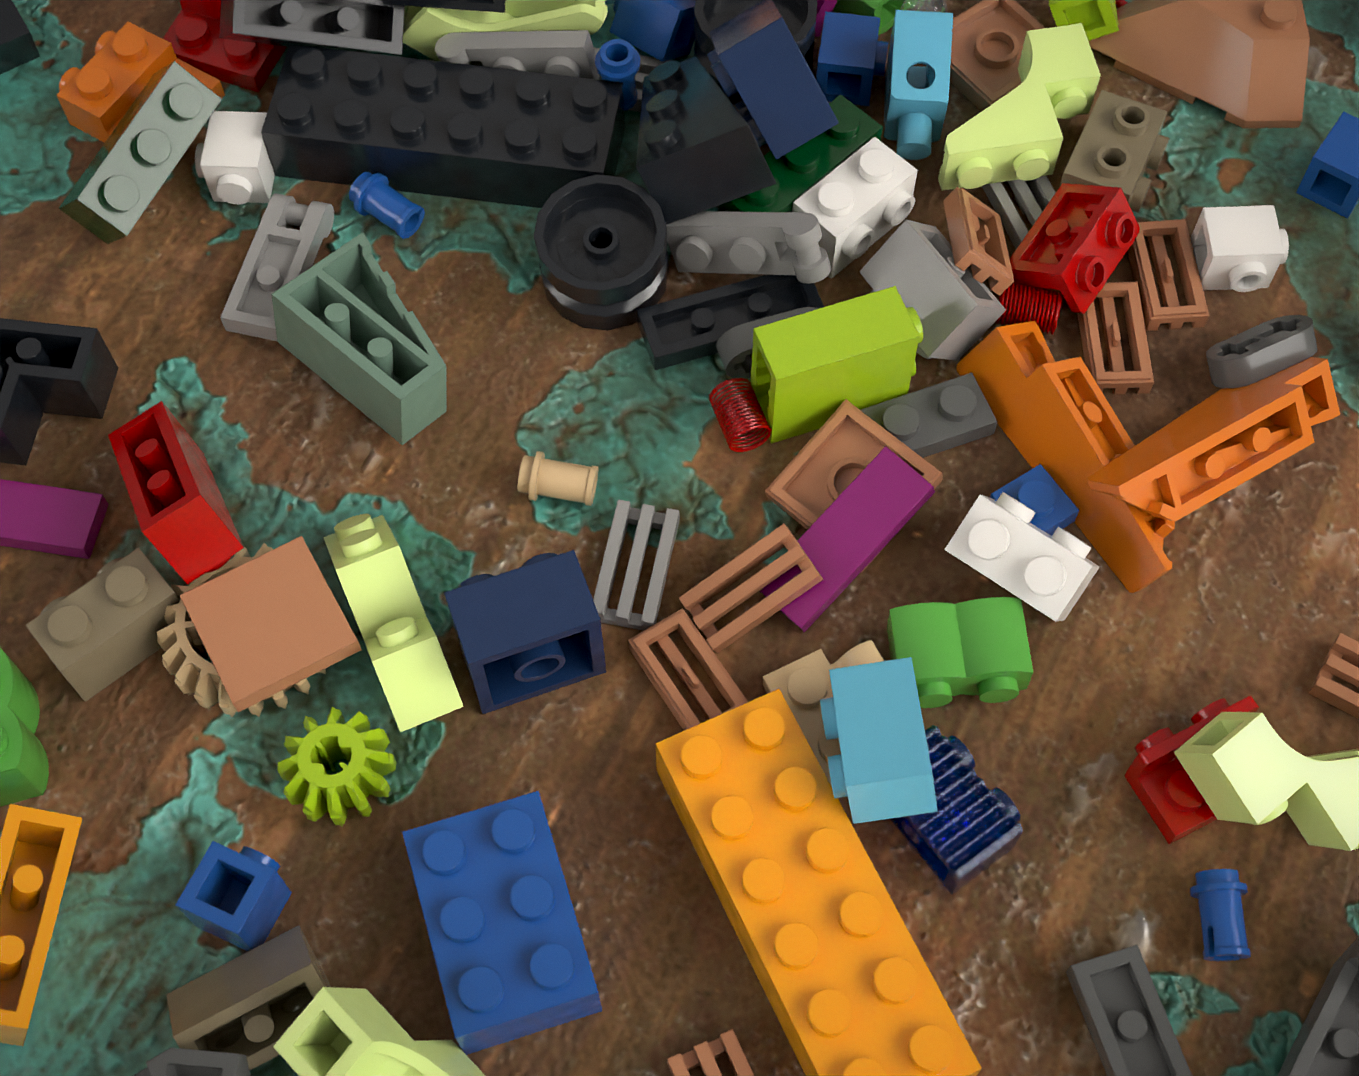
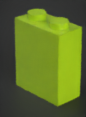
(833, 354)

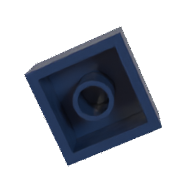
(768, 70)
(527, 630)

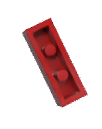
(174, 493)

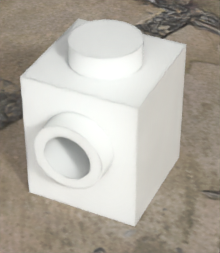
(235, 158)
(1238, 247)

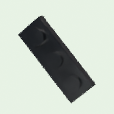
(693, 324)

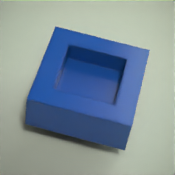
(1044, 496)

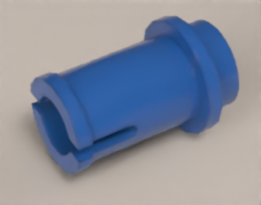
(620, 63)
(375, 197)
(1221, 914)

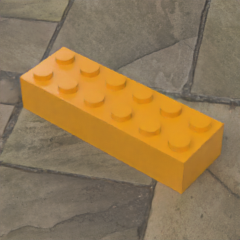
(807, 899)

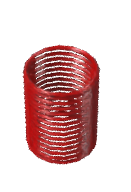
(1014, 292)
(742, 421)

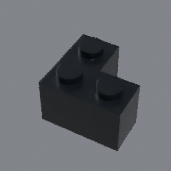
(48, 372)

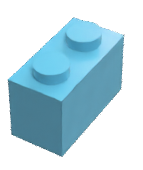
(881, 741)

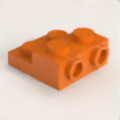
(115, 76)

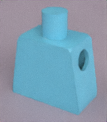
(917, 94)

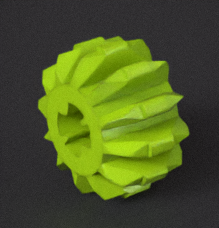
(322, 746)

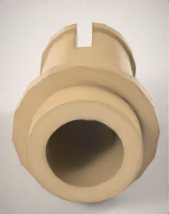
(557, 479)

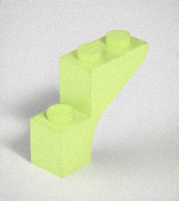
(427, 25)
(1021, 130)
(392, 621)
(1256, 776)
(355, 1036)

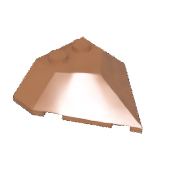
(1224, 52)

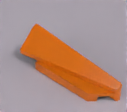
(1069, 428)
(1222, 442)

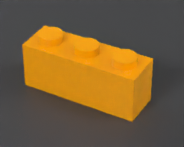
(33, 876)

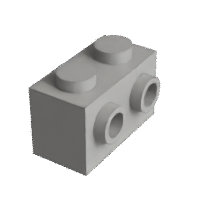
(948, 300)

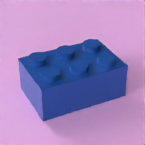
(501, 923)

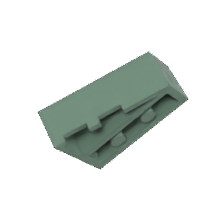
(362, 340)

